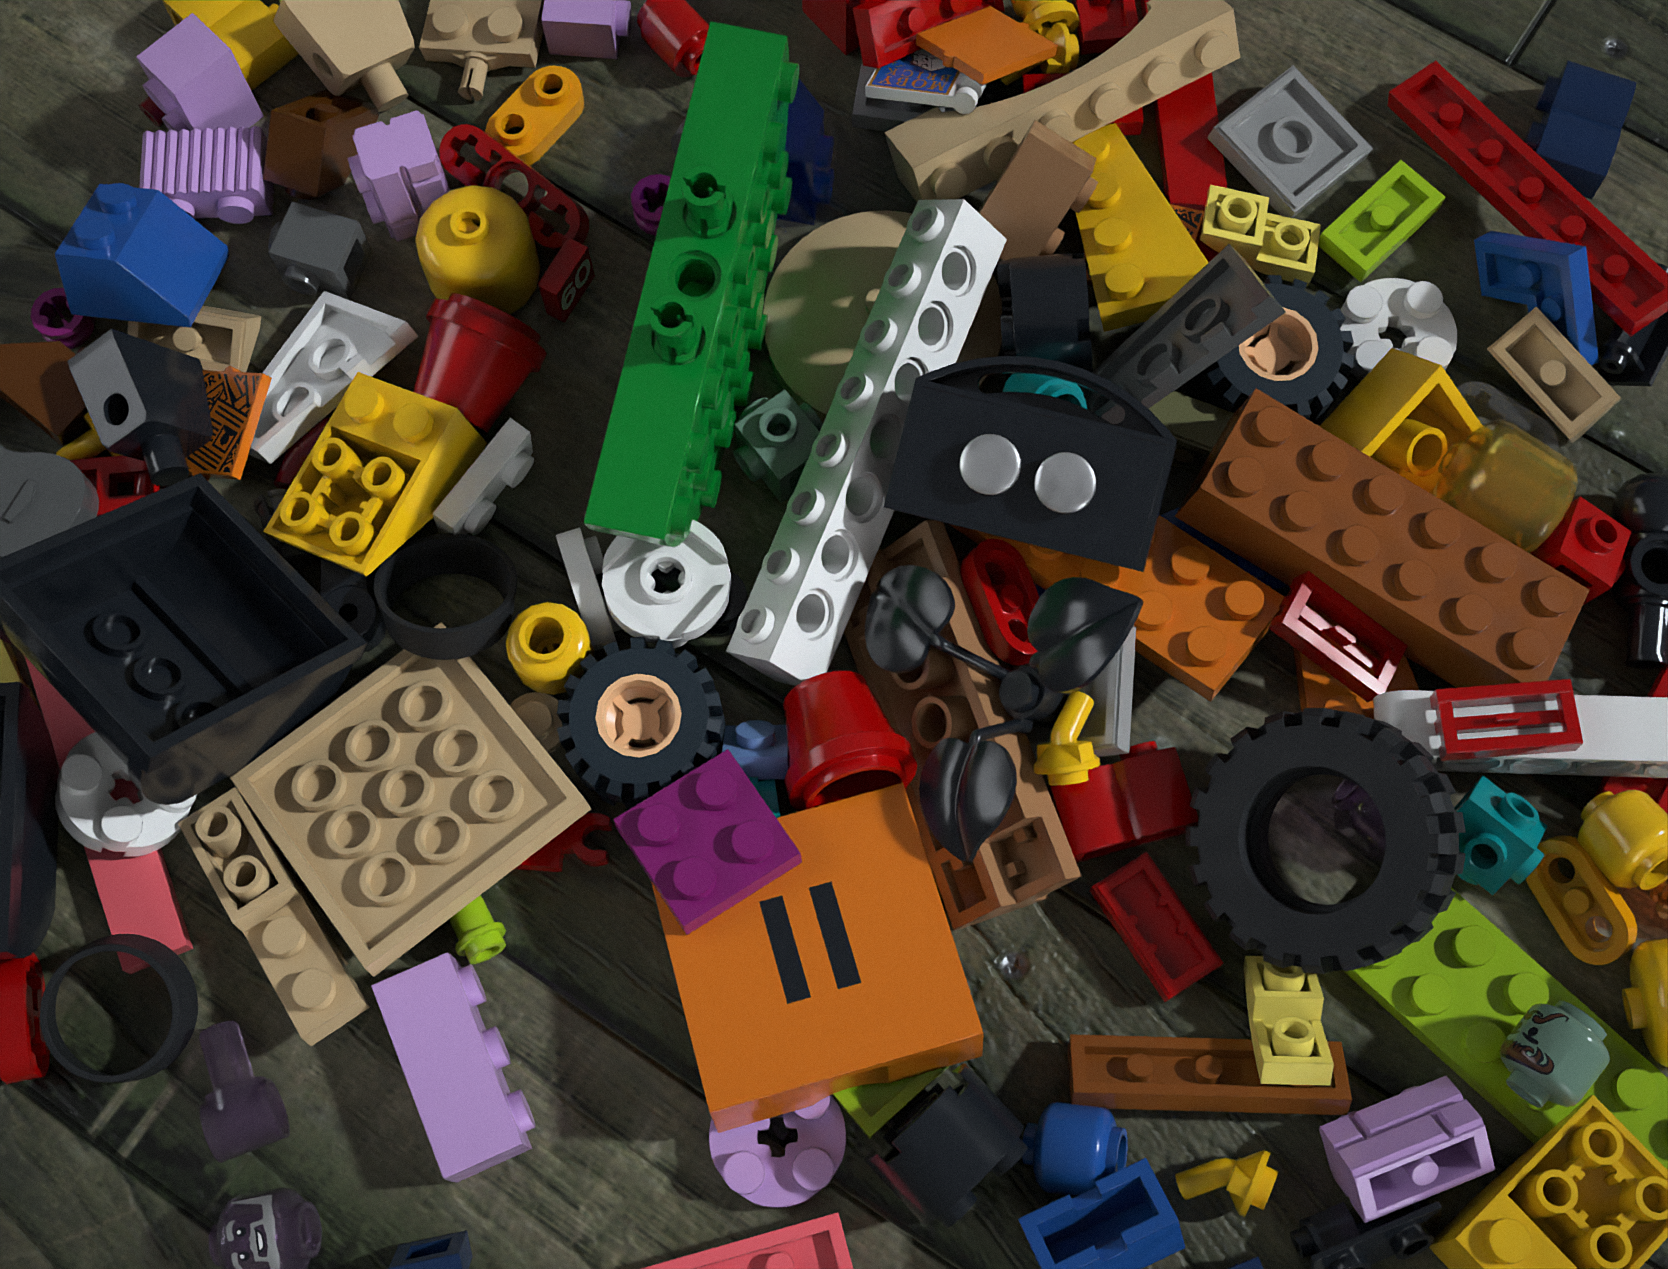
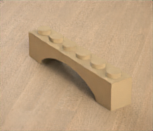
(1172, 46)

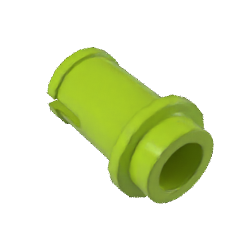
(477, 932)

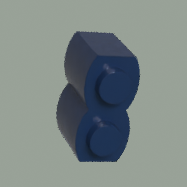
(1581, 123)

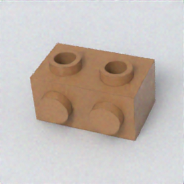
(1037, 191)

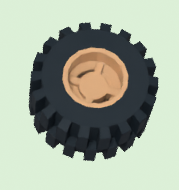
(1293, 359)
(639, 720)

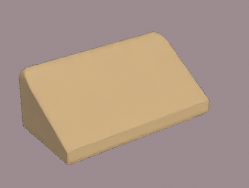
(216, 337)
(1554, 374)

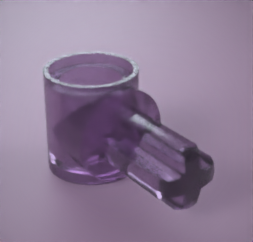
(242, 1109)

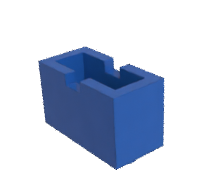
(1112, 1226)

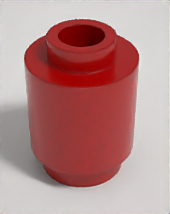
(674, 33)

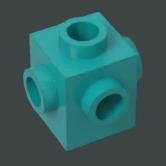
(1498, 836)

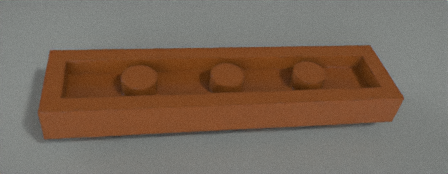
(1192, 1077)

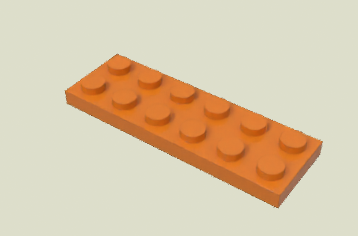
(1197, 605)

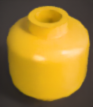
(547, 646)
(1627, 838)

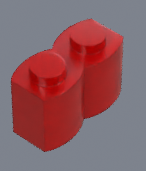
(1126, 803)

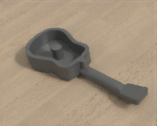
(41, 498)

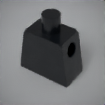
(145, 402)

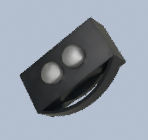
(1033, 462)

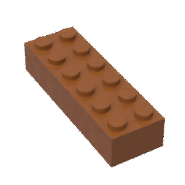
(1405, 558)

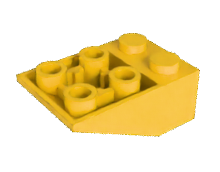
(375, 475)
(1569, 1202)

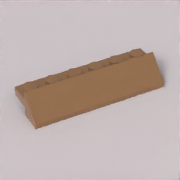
(950, 700)

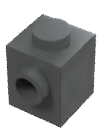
(319, 251)

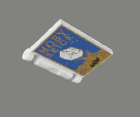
(924, 80)

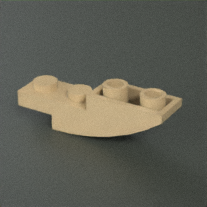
(274, 916)

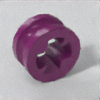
(649, 189)
(52, 304)

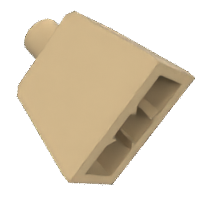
(351, 44)

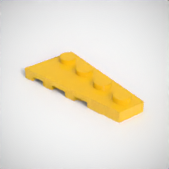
(1131, 235)

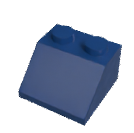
(138, 258)

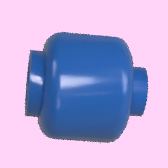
(1074, 1147)

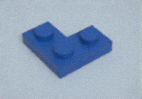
(1541, 276)

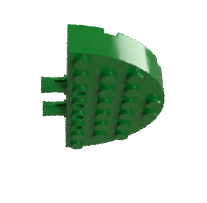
(700, 295)

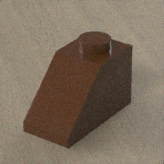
(312, 142)
(42, 388)

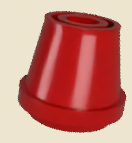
(476, 358)
(841, 742)

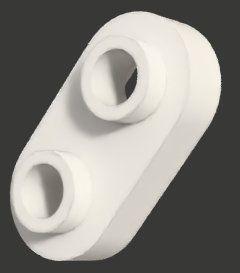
(583, 563)

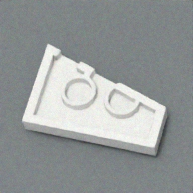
(319, 365)

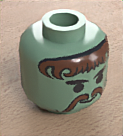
(1554, 1054)

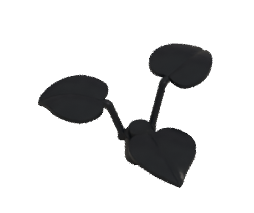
(1076, 634)

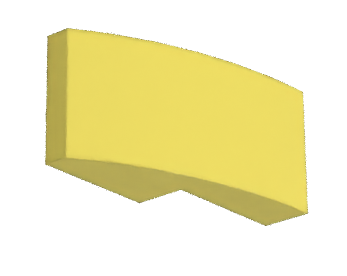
(1263, 239)
(1286, 1024)

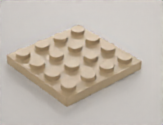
(408, 800)

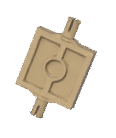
(482, 37)

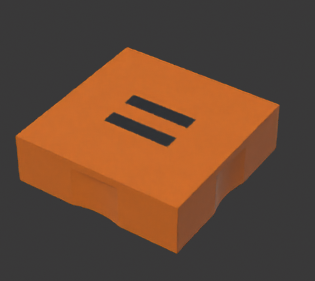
(827, 970)

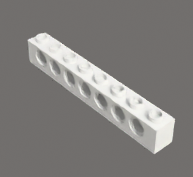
(839, 501)

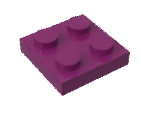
(707, 841)

